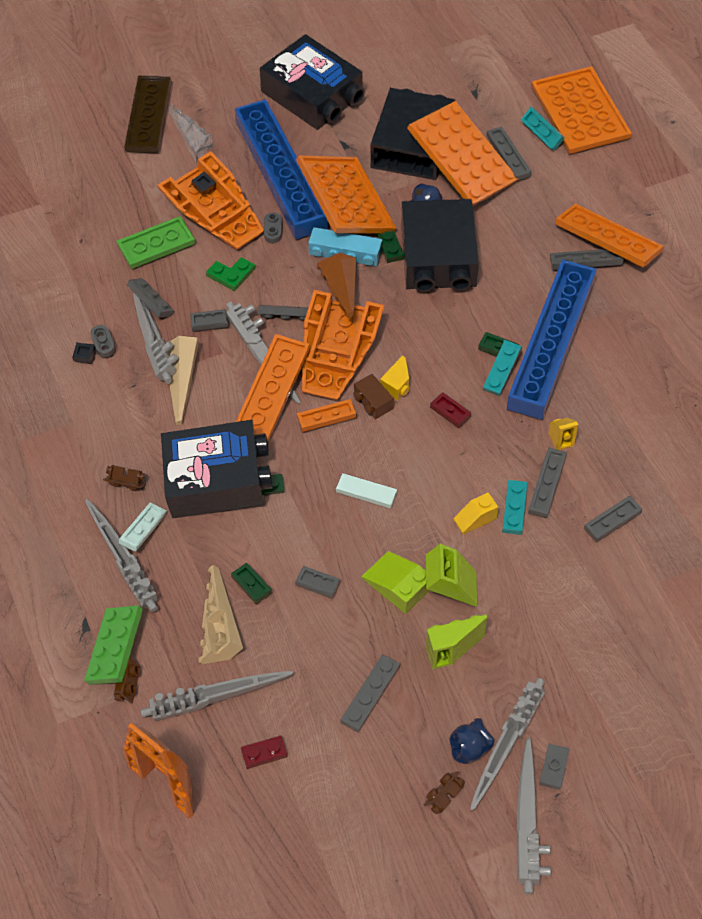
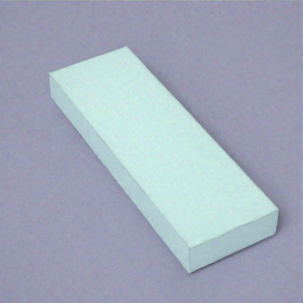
(366, 490)
(142, 526)

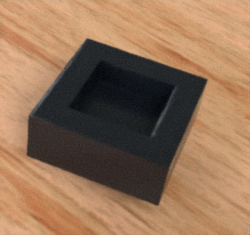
(203, 183)
(83, 352)

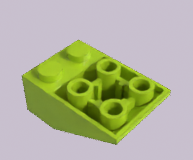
(451, 575)
(451, 641)

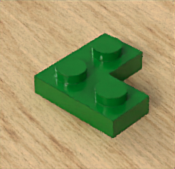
(233, 276)

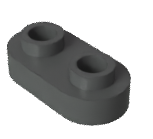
(272, 227)
(103, 342)

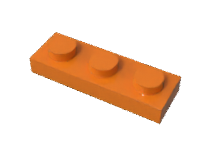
(326, 415)

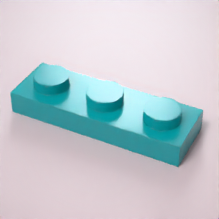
(542, 128)
(502, 368)
(514, 507)

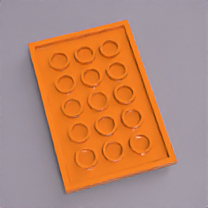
(581, 109)
(462, 153)
(345, 194)

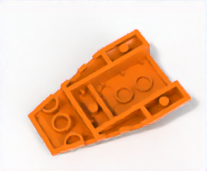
(219, 210)
(336, 343)
(146, 752)

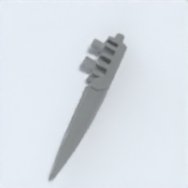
(250, 334)
(155, 346)
(125, 562)
(205, 695)
(512, 730)
(527, 840)

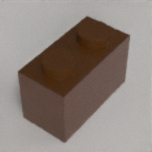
(373, 396)

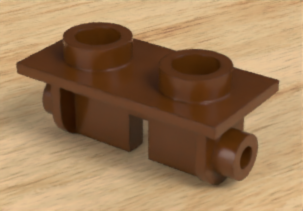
(131, 480)
(127, 688)
(438, 797)

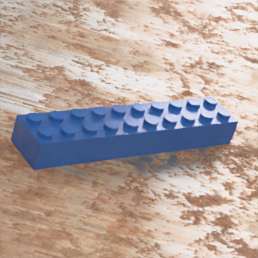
(280, 168)
(551, 339)

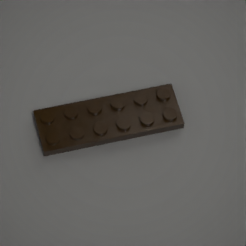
(147, 114)

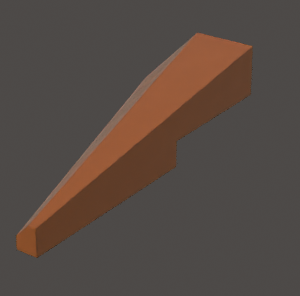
(340, 277)

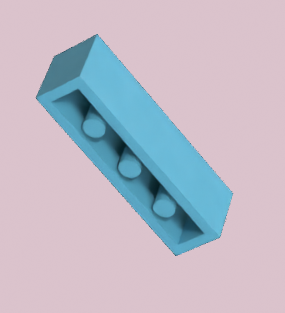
(327, 243)

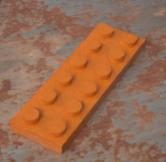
(609, 235)
(273, 383)

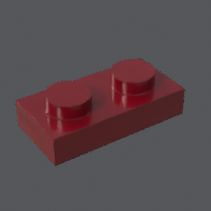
(450, 410)
(264, 752)

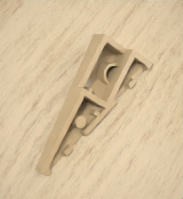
(186, 350)
(221, 633)

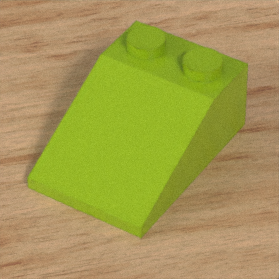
(398, 580)

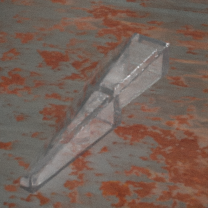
(193, 136)

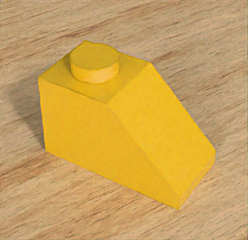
(397, 379)
(563, 432)
(476, 513)

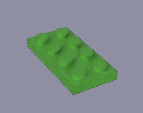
(155, 242)
(113, 645)

